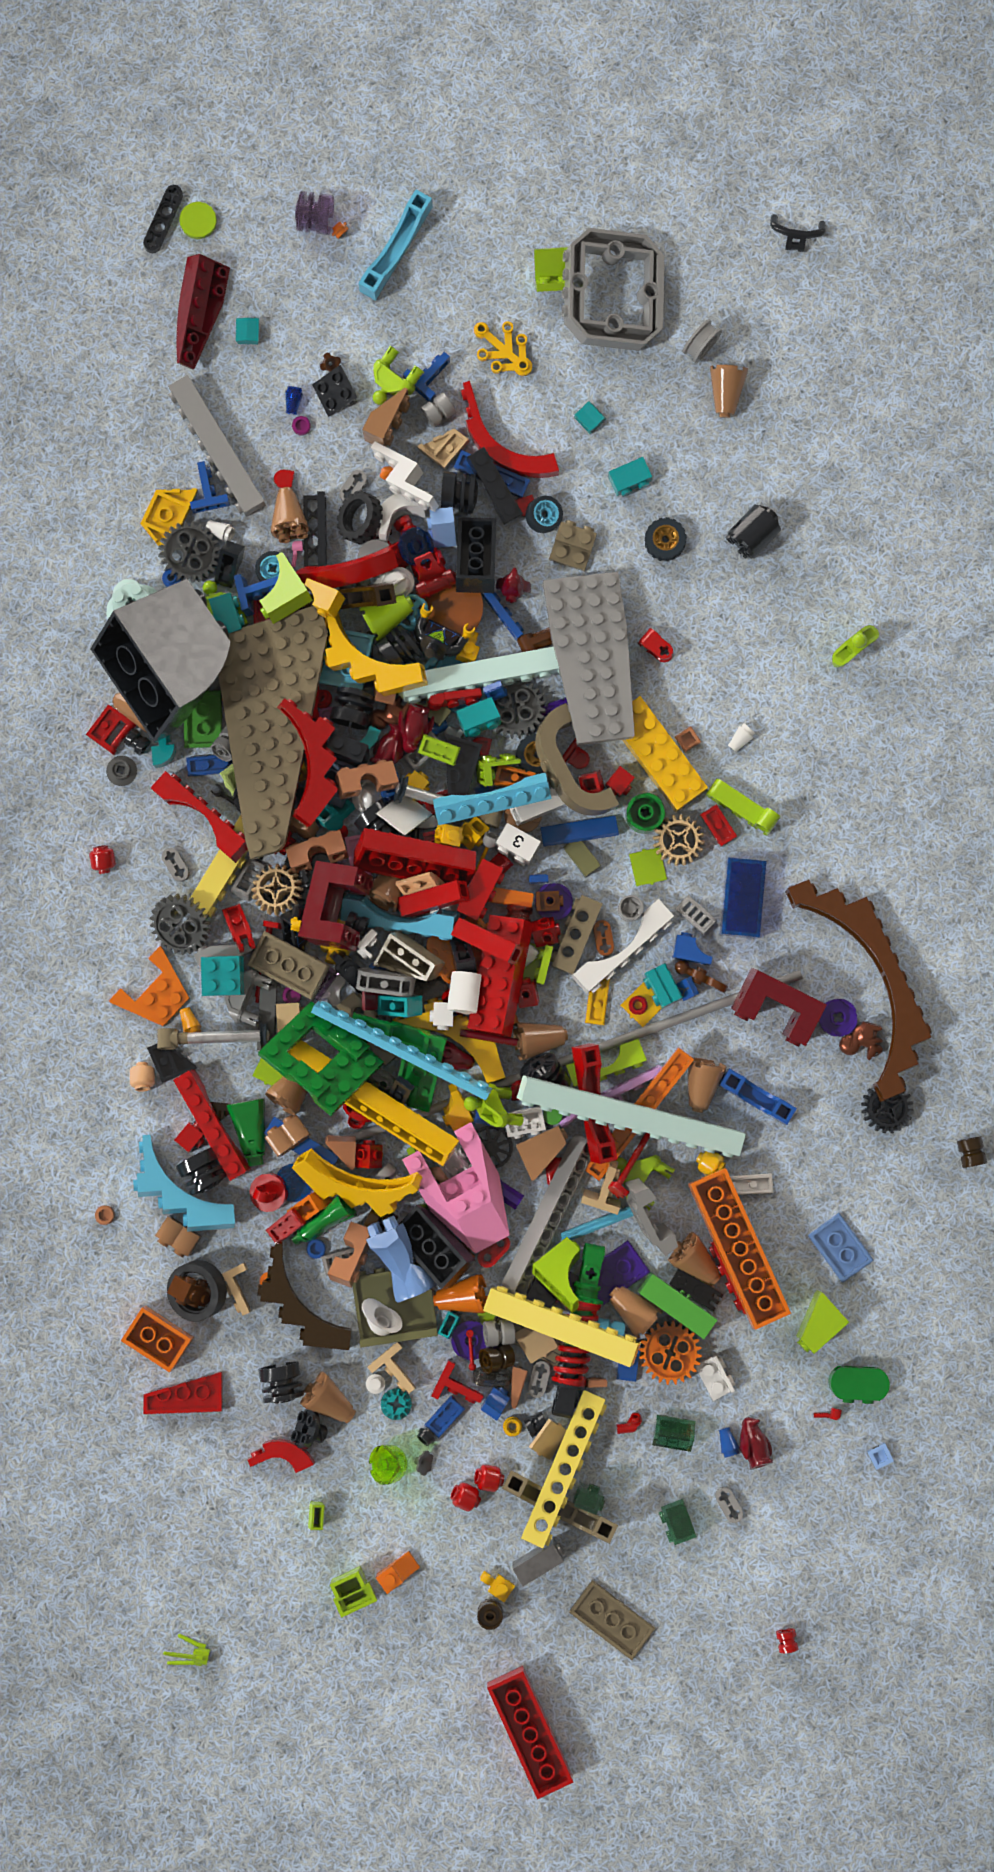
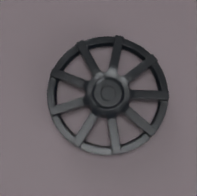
(492, 1145)

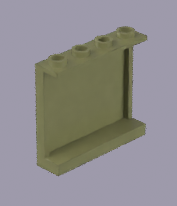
(416, 1313)

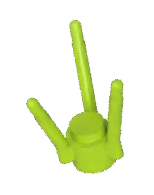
(199, 1656)

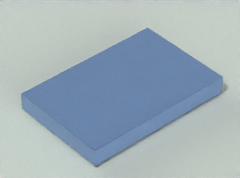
(840, 1247)

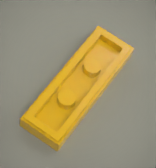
(597, 1004)

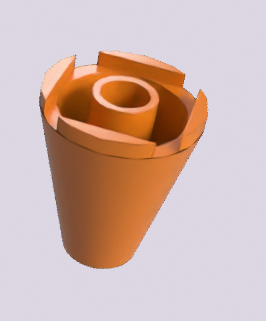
(463, 1296)

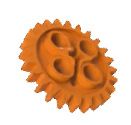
(653, 1346)

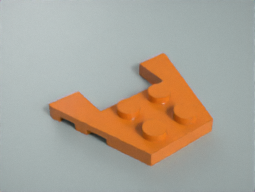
(161, 998)

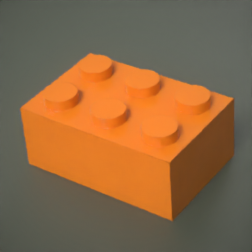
(157, 1338)

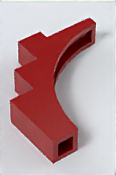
(319, 760)

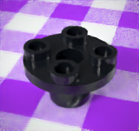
(308, 1430)

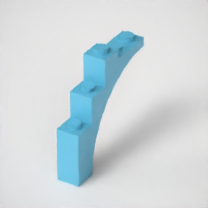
(199, 1214)

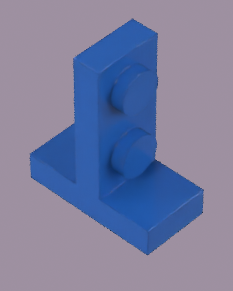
(429, 375)
(209, 502)
(252, 592)

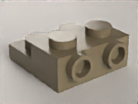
(573, 545)

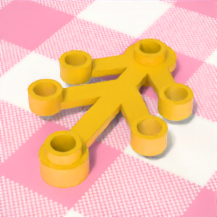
(505, 351)

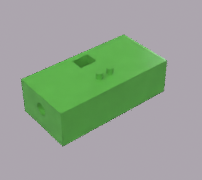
(677, 1305)

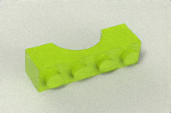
(629, 1055)

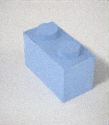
(442, 527)

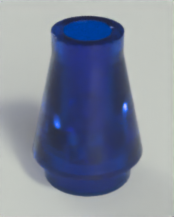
(293, 397)

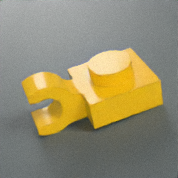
(470, 650)
(499, 1587)

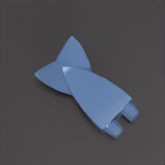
(396, 1253)

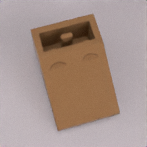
(382, 419)

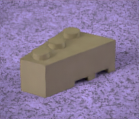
(408, 957)

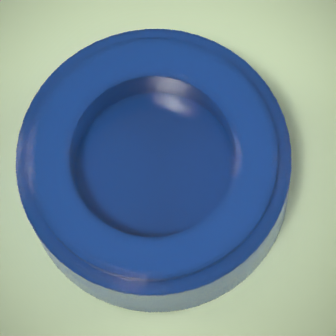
(316, 1248)

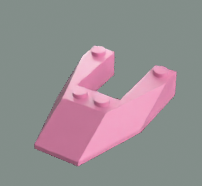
(470, 1201)

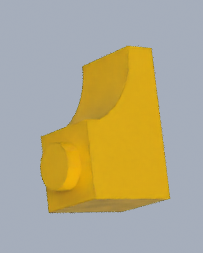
(326, 599)
(455, 1113)

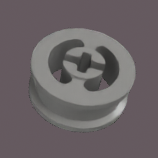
(702, 341)

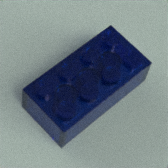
(743, 898)

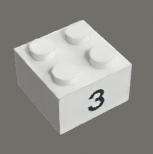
(517, 844)

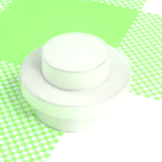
(375, 1383)

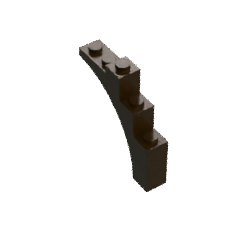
(363, 596)
(278, 1290)

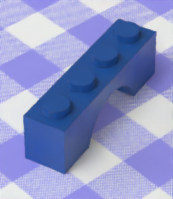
(757, 1097)

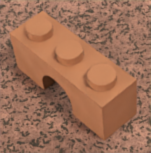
(381, 774)
(330, 844)
(347, 1270)

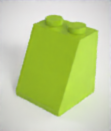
(819, 1323)

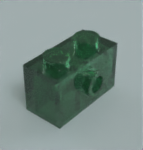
(673, 1433)
(589, 1498)
(678, 1522)

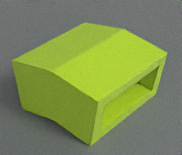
(311, 1525)

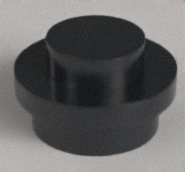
(426, 1436)

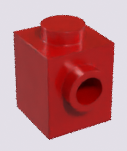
(591, 782)
(620, 782)
(528, 993)
(190, 1137)

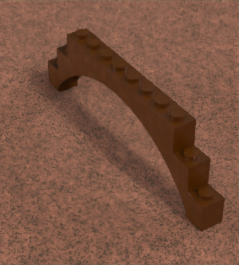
(907, 1019)

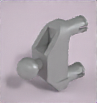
(238, 1003)

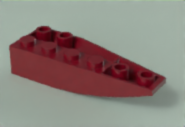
(199, 306)

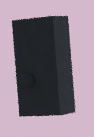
(476, 555)
(436, 1247)

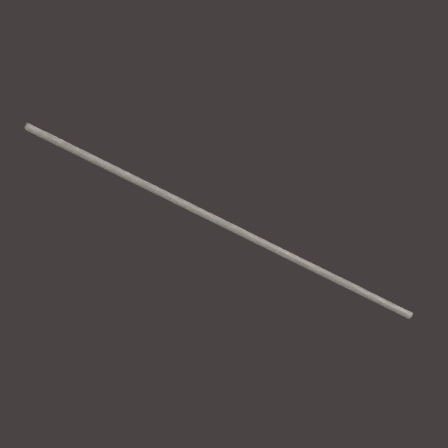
(603, 1046)

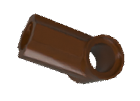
(535, 641)

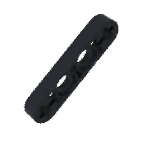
(160, 218)

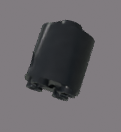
(754, 531)

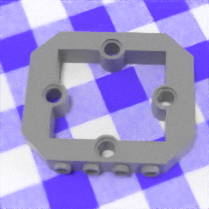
(625, 246)

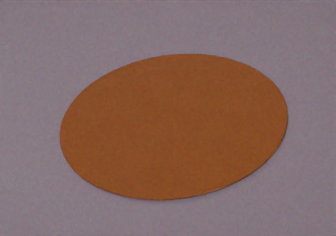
(455, 609)

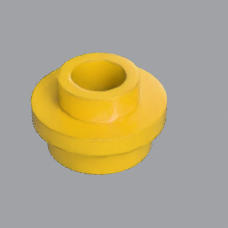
(508, 1431)

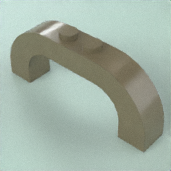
(558, 772)
(581, 1519)

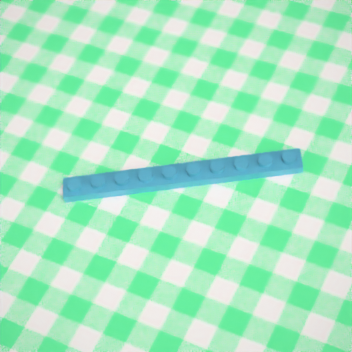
(408, 1053)

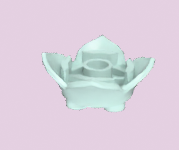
(125, 592)

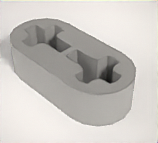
(350, 481)
(171, 867)
(543, 1380)
(724, 1506)

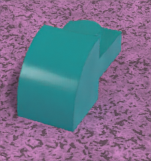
(164, 753)
(332, 816)

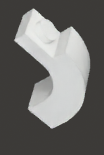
(395, 508)

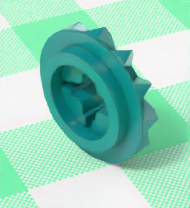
(404, 1399)

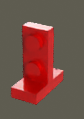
(454, 1386)

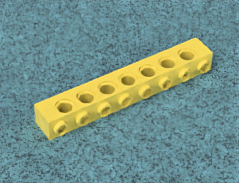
(586, 1401)

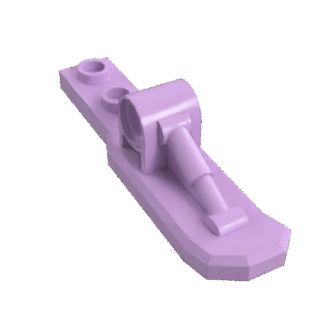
(616, 1091)

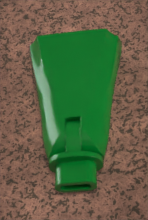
(249, 1125)
(332, 1215)

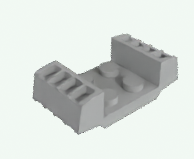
(659, 1235)

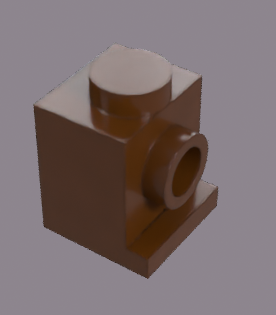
(541, 904)

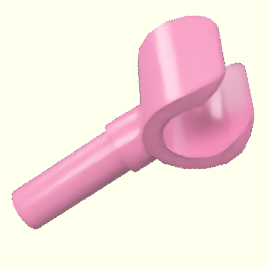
(296, 546)

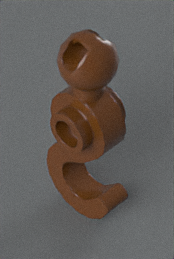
(699, 975)

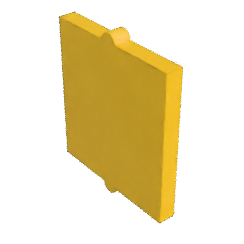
(651, 1011)

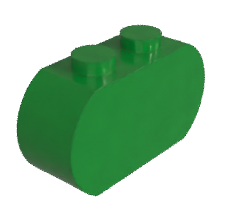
(859, 1383)

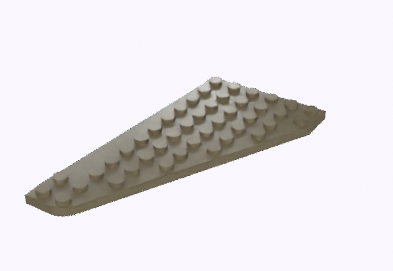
(266, 750)

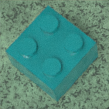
(222, 975)

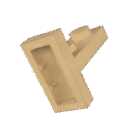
(603, 1199)
(233, 1288)
(393, 1368)

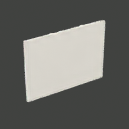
(404, 815)

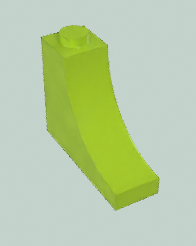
(287, 594)
(554, 1270)

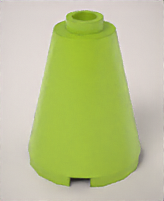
(386, 617)

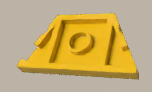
(167, 510)

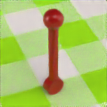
(469, 1333)

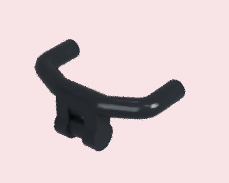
(796, 234)

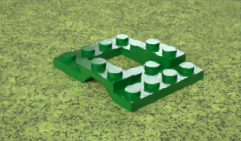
(427, 1043)
(339, 1077)

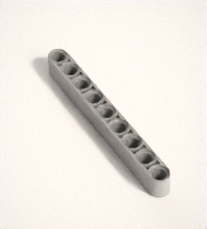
(548, 1215)

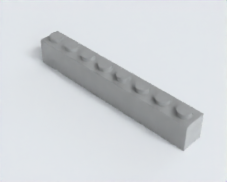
(216, 445)

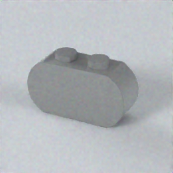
(385, 982)

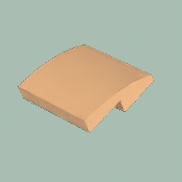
(418, 883)

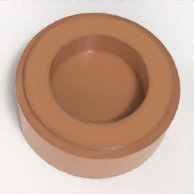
(104, 1215)

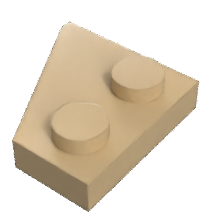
(444, 448)

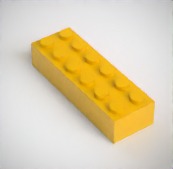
(663, 759)

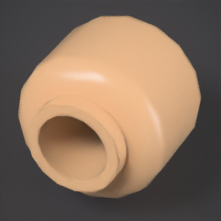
(142, 1077)

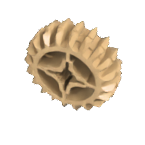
(685, 846)
(269, 889)

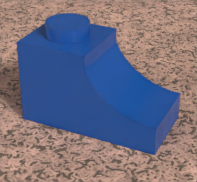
(687, 949)
(495, 1402)

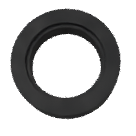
(217, 1286)

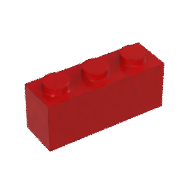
(481, 890)

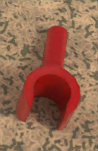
(835, 1414)

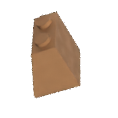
(541, 1150)

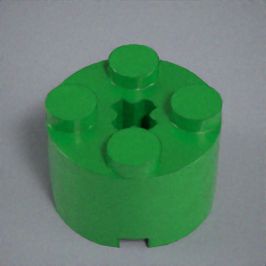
(641, 803)

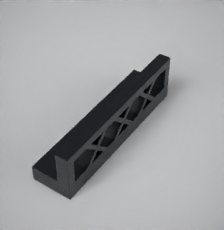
(322, 529)

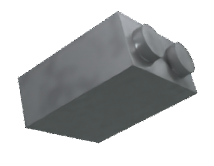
(538, 1562)

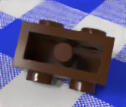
(190, 1291)

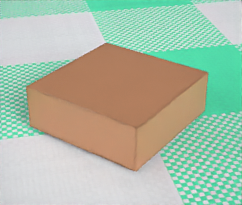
(687, 739)
(596, 1382)

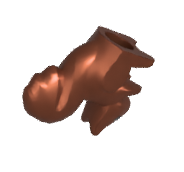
(390, 714)
(864, 1036)

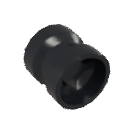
(137, 741)
(357, 923)
(530, 1423)

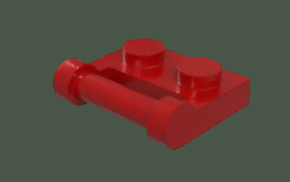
(105, 726)

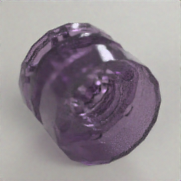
(314, 213)

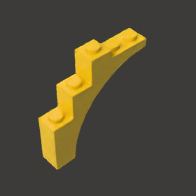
(389, 677)
(484, 1052)
(355, 1190)

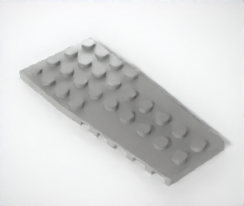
(592, 654)

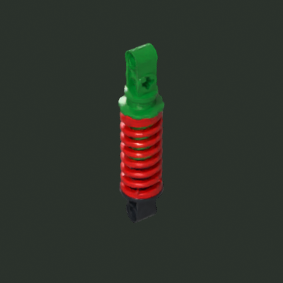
(575, 1358)

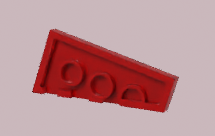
(188, 1397)

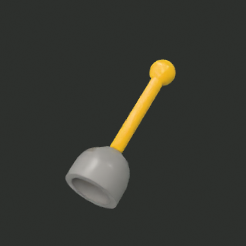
(489, 841)

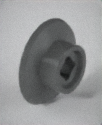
(129, 772)

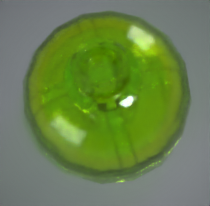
(388, 1464)

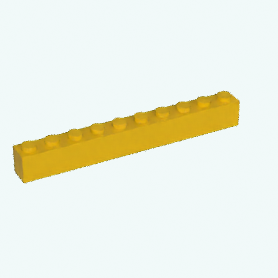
(388, 1112)

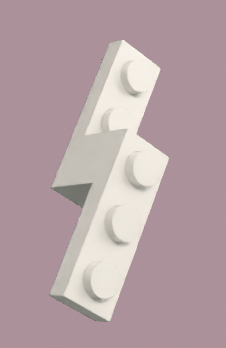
(404, 477)

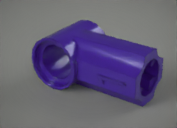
(510, 1195)

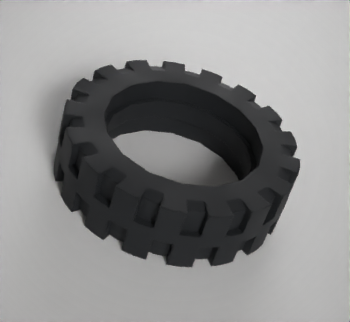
(371, 522)

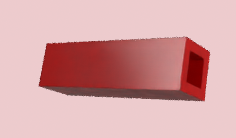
(433, 898)
(487, 941)

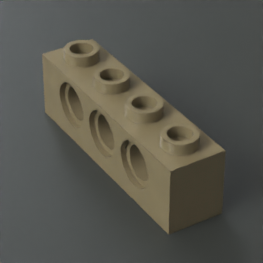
(592, 909)
(349, 1005)

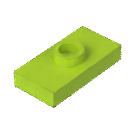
(439, 750)

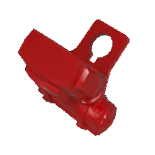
(432, 575)

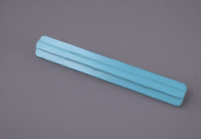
(597, 1224)

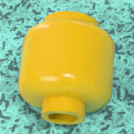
(710, 1162)

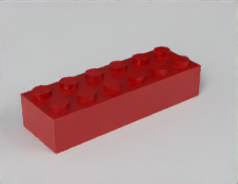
(409, 857)
(500, 979)
(530, 1732)

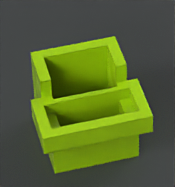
(352, 1591)

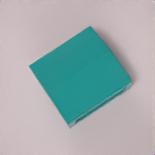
(247, 331)
(589, 417)
(371, 737)
(450, 1313)

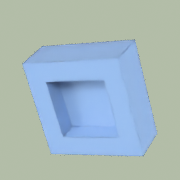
(880, 1456)

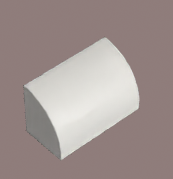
(464, 992)

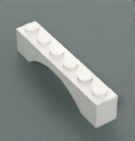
(593, 972)

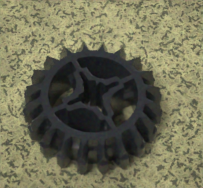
(892, 1115)

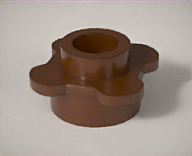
(328, 358)

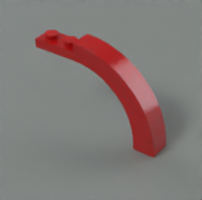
(523, 465)
(354, 570)

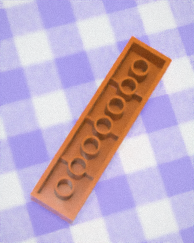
(739, 1248)

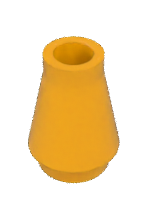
(189, 1021)

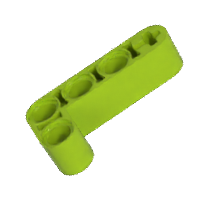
(743, 807)

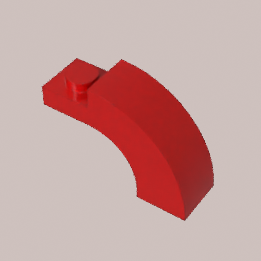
(284, 1449)

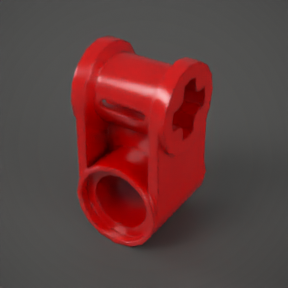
(654, 644)

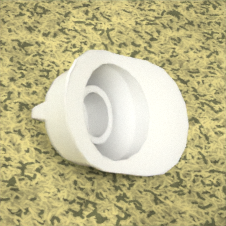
(401, 579)
(367, 796)
(381, 1318)

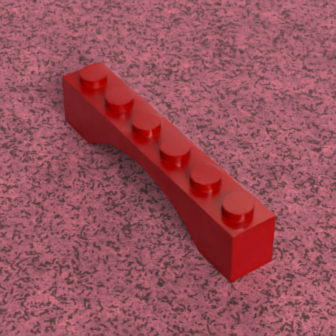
(173, 793)
(588, 1069)
(198, 1102)

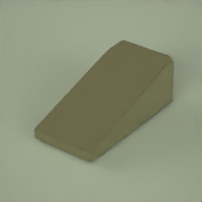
(582, 857)

